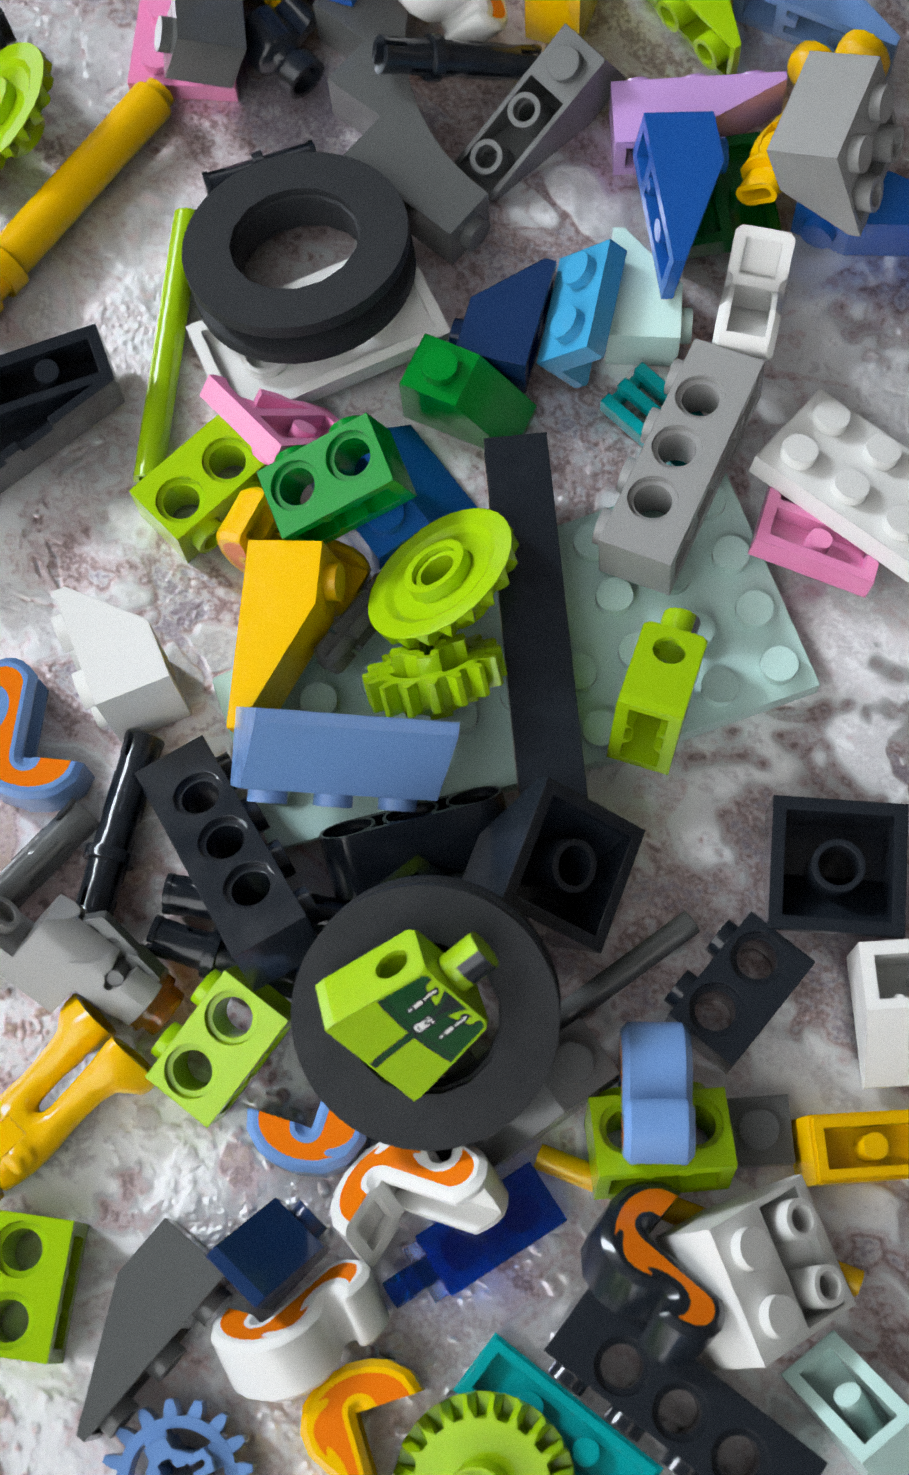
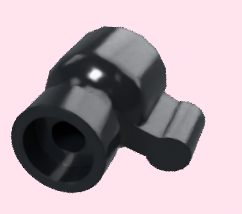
(275, 44)

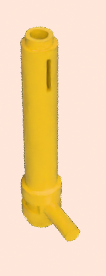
(80, 182)

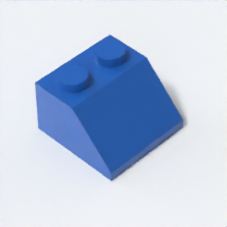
(436, 497)

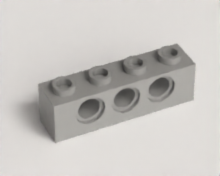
(655, 549)

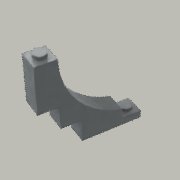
(440, 200)

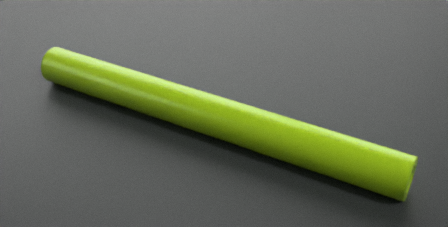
(166, 355)

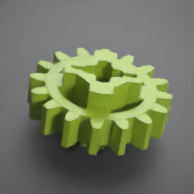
(435, 677)

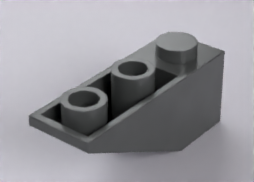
(540, 113)
(150, 1312)

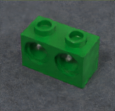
(339, 497)

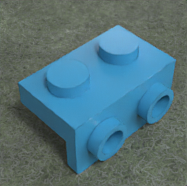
(581, 311)

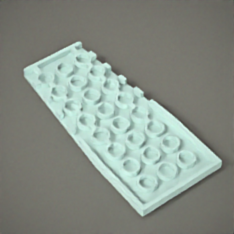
(747, 667)

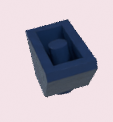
(509, 321)
(271, 1252)

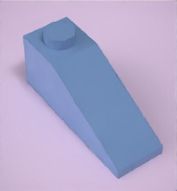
(816, 21)

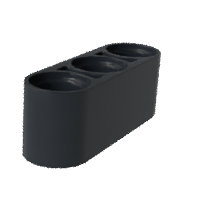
(375, 845)

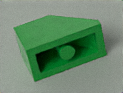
(462, 394)

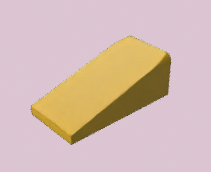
(851, 1147)

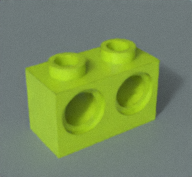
(192, 479)
(233, 1052)
(708, 1170)
(45, 1289)

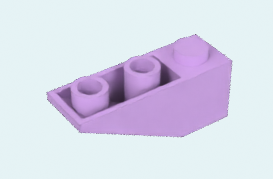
(736, 99)

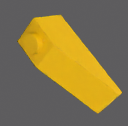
(282, 617)

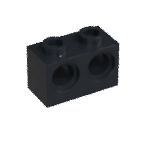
(747, 999)

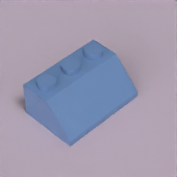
(340, 757)

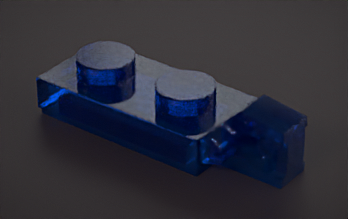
(451, 1259)

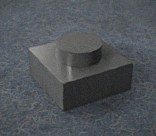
(762, 1131)

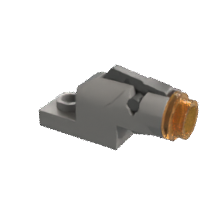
(86, 954)

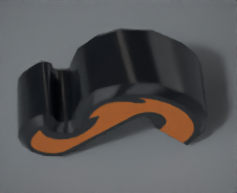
(644, 1281)

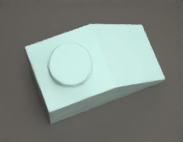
(642, 322)
(853, 1406)

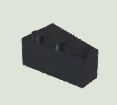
(52, 397)

